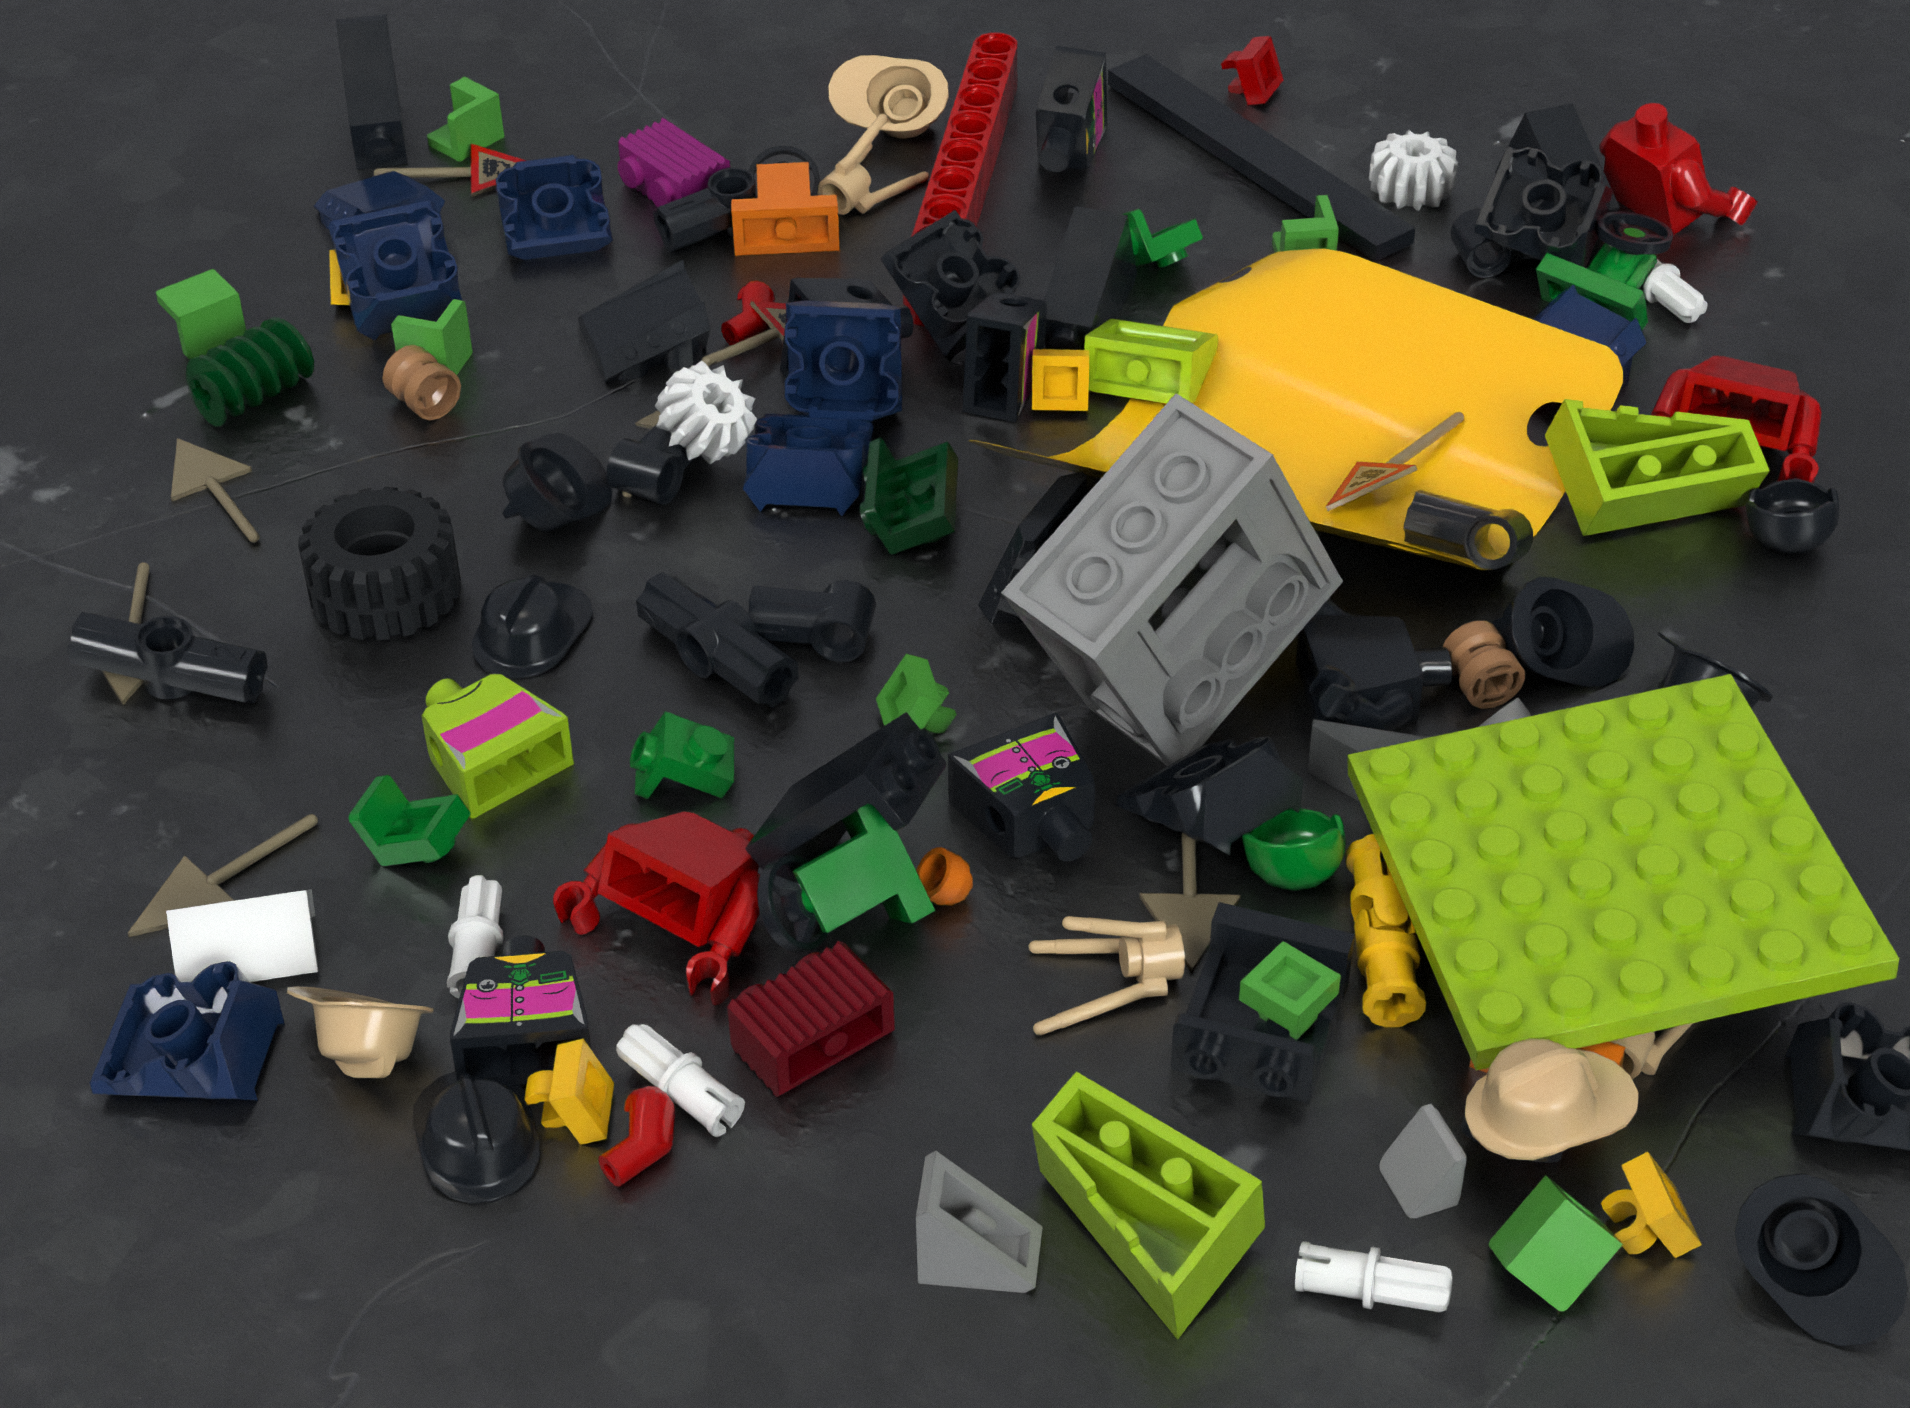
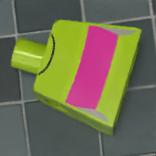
(493, 740)

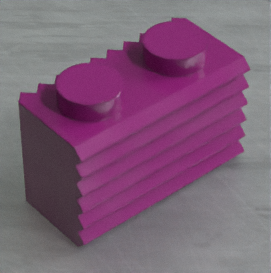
(666, 162)

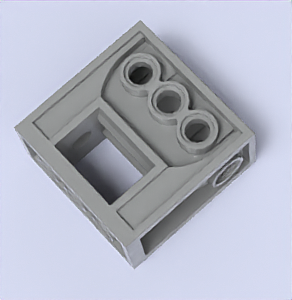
(1175, 581)

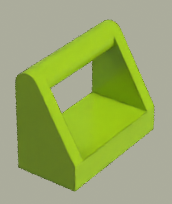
(1148, 360)

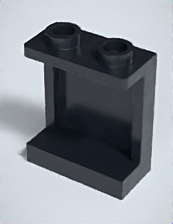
(886, 769)
(1227, 1038)

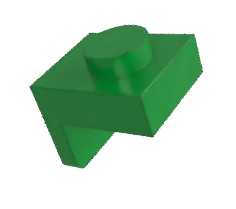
(1164, 245)
(683, 753)
(404, 829)

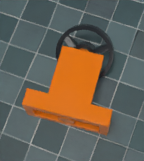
(785, 213)

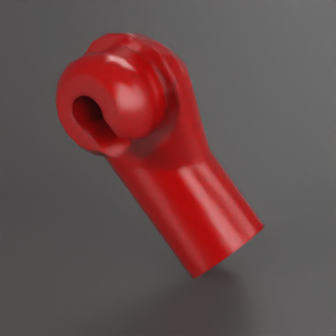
(749, 321)
(648, 1139)

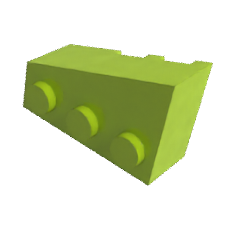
(1650, 468)
(1149, 1196)

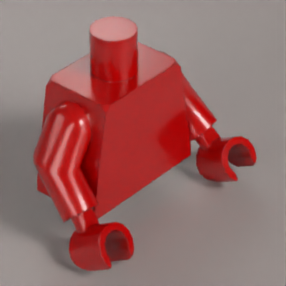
(1662, 172)
(1764, 395)
(680, 877)

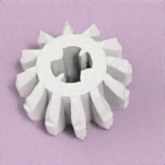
(1413, 170)
(705, 412)

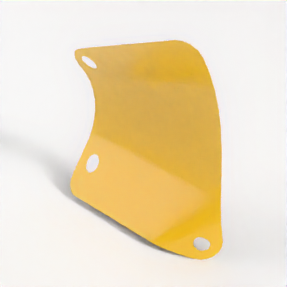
(1357, 363)

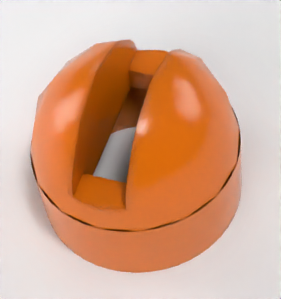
(945, 876)

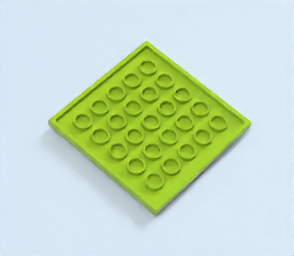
(1615, 870)

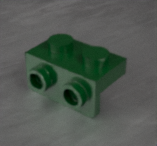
(910, 497)

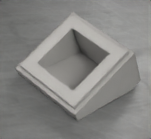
(1425, 1165)

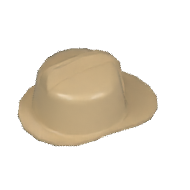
(904, 90)
(361, 1031)
(1548, 1100)

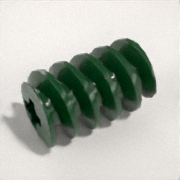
(247, 368)

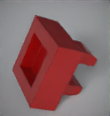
(1257, 70)

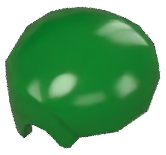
(1296, 849)

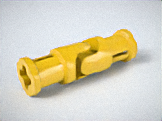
(1384, 939)

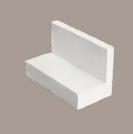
(259, 934)

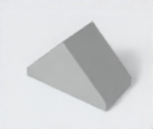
(971, 1233)

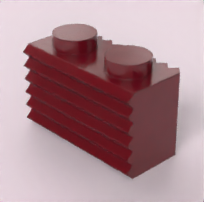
(810, 1017)

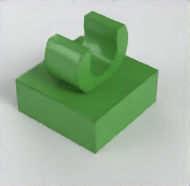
(915, 692)
(1289, 989)

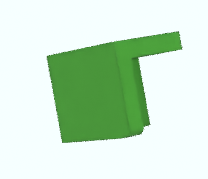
(473, 121)
(1309, 233)
(204, 311)
(446, 339)
(1554, 1244)

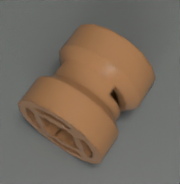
(421, 382)
(1486, 673)

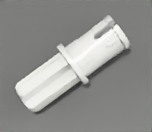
(1673, 292)
(476, 930)
(680, 1078)
(1373, 1278)

